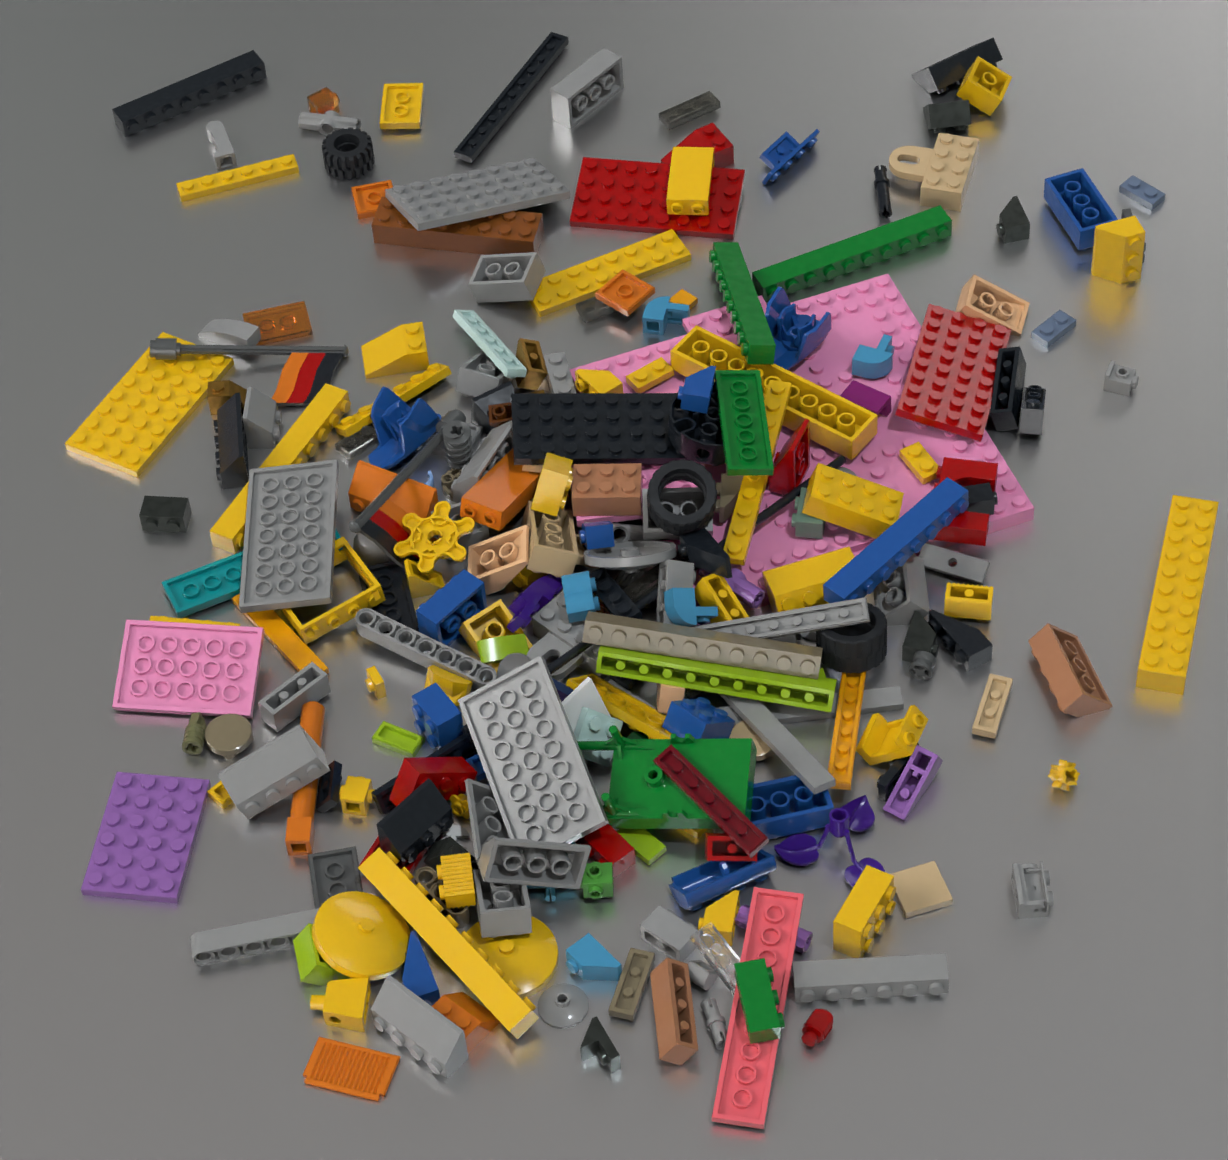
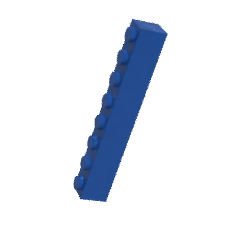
(898, 543)

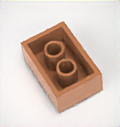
(607, 489)

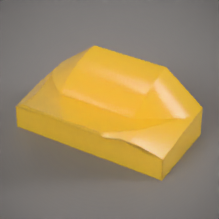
(452, 684)

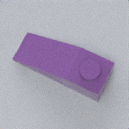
(913, 782)

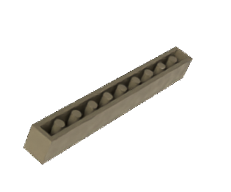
(702, 645)

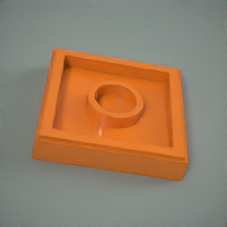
(368, 197)
(625, 293)

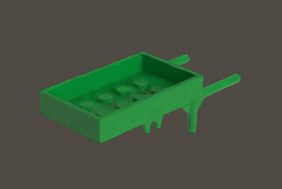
(658, 803)

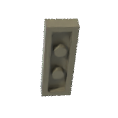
(631, 984)

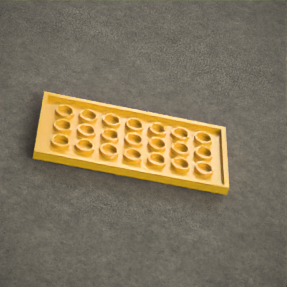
(147, 409)

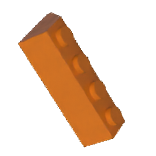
(410, 496)

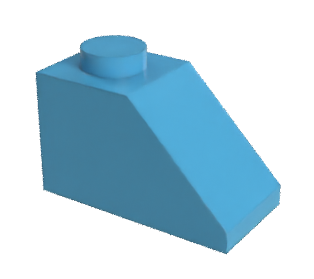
(592, 960)

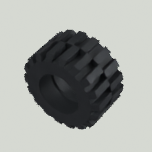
(348, 153)

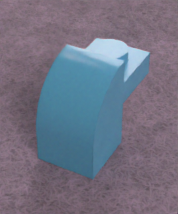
(662, 312)
(873, 362)
(682, 608)

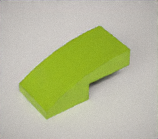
(497, 648)

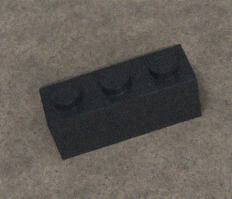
(415, 823)

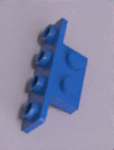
(783, 151)

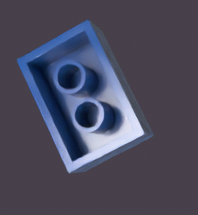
(450, 607)

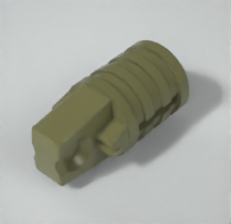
(194, 735)

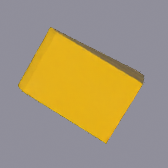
(422, 584)

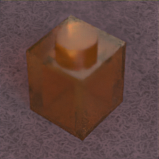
(323, 101)

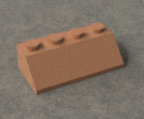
(1068, 672)

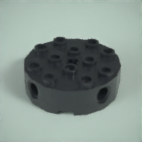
(697, 433)

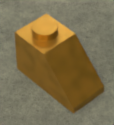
(531, 356)
(221, 391)

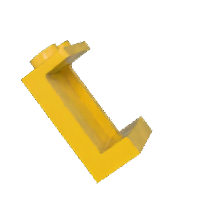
(893, 739)

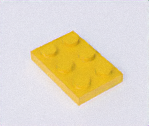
(401, 106)

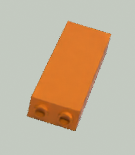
(499, 494)

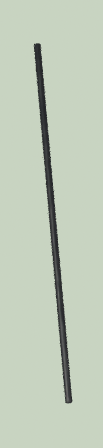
(650, 597)

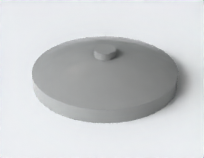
(631, 555)

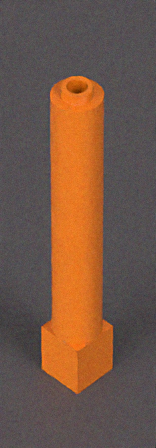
(300, 824)

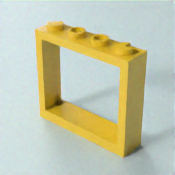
(347, 610)

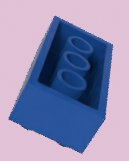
(1077, 205)
(788, 807)

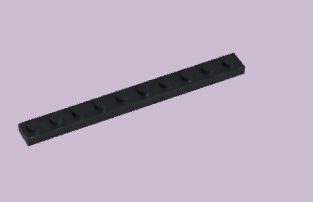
(511, 97)

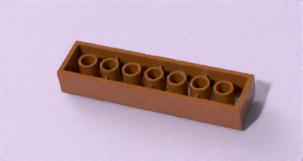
(486, 235)

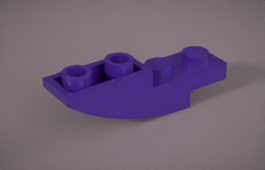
(533, 600)

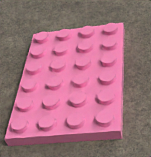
(188, 668)

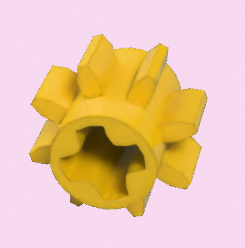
(1063, 775)

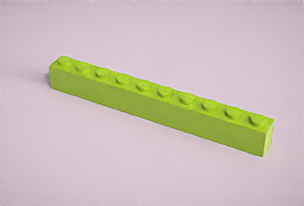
(718, 678)

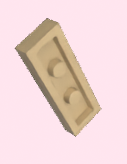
(992, 706)

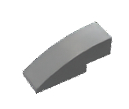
(231, 332)

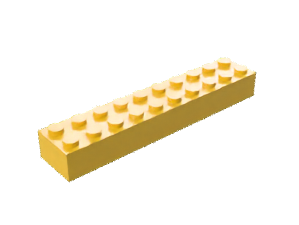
(832, 418)
(1177, 595)

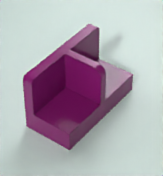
(868, 398)

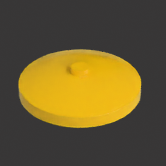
(361, 935)
(525, 958)

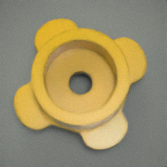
(460, 805)

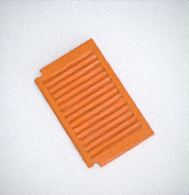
(350, 1069)

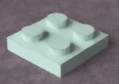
(595, 727)

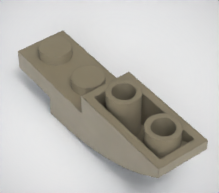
(728, 492)

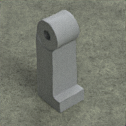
(225, 153)

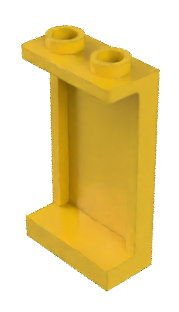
(690, 180)

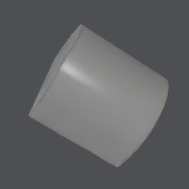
(702, 974)

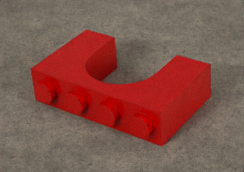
(967, 526)

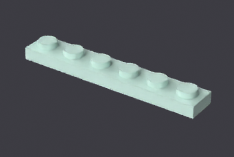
(490, 343)

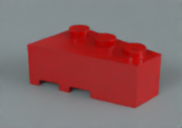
(445, 772)

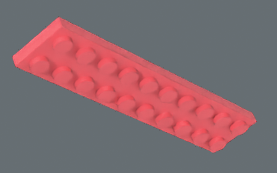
(747, 1067)

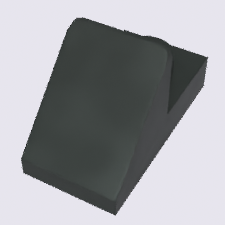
(598, 1043)

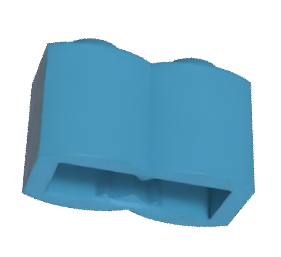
(579, 595)

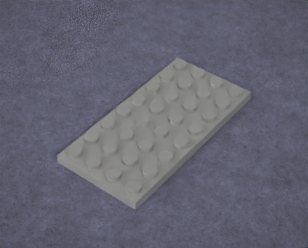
(476, 194)
(289, 536)
(532, 757)

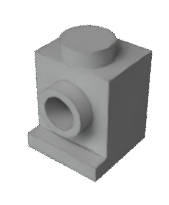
(1120, 379)

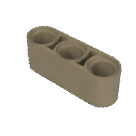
(429, 875)

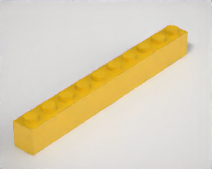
(294, 448)
(452, 946)

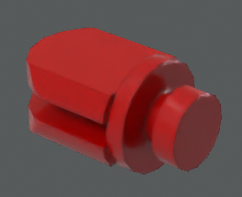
(817, 1027)

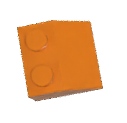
(467, 1015)

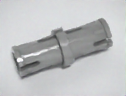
(715, 1022)

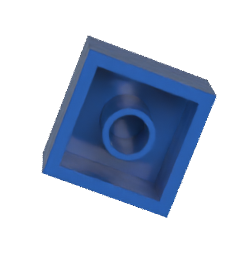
(436, 716)
(698, 719)

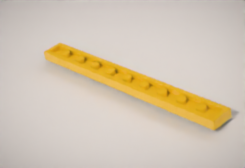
(753, 486)

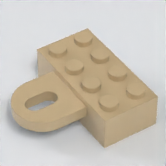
(942, 170)
(553, 542)

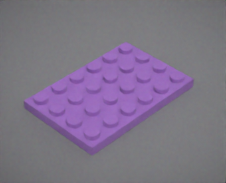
(146, 837)

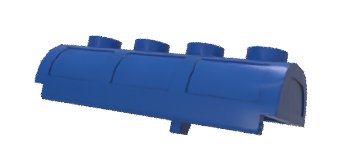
(715, 878)

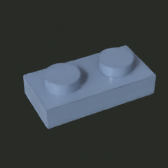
(1142, 192)
(1053, 328)

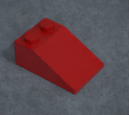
(708, 137)
(792, 461)

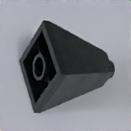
(480, 404)

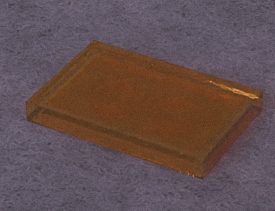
(281, 322)

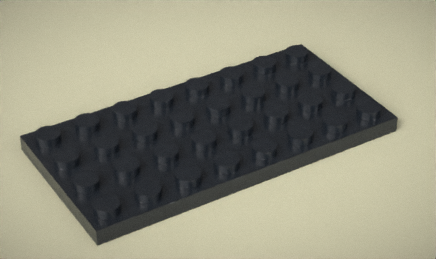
(592, 428)

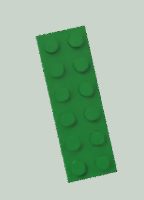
(743, 423)

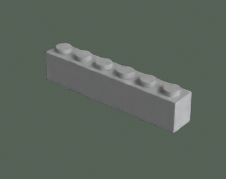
(870, 977)

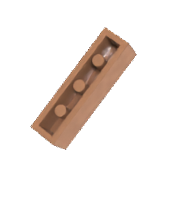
(673, 1011)

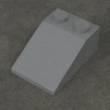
(479, 376)

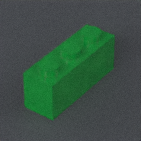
(758, 1000)

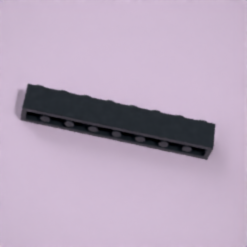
(189, 93)

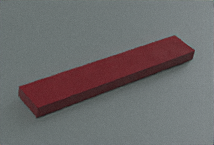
(711, 801)

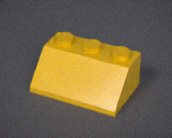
(1118, 250)

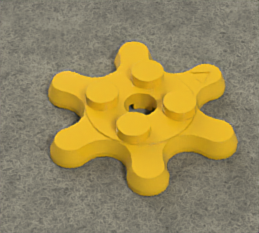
(425, 528)

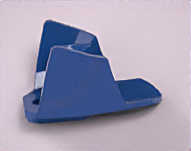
(793, 333)
(399, 427)

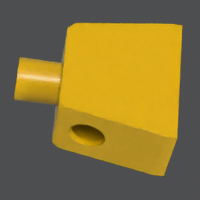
(345, 1003)

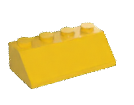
(802, 581)

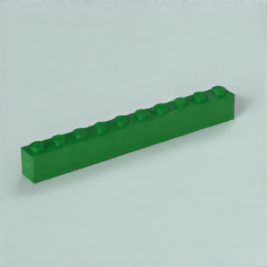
(853, 253)
(742, 303)

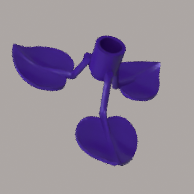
(802, 848)

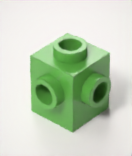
(598, 880)

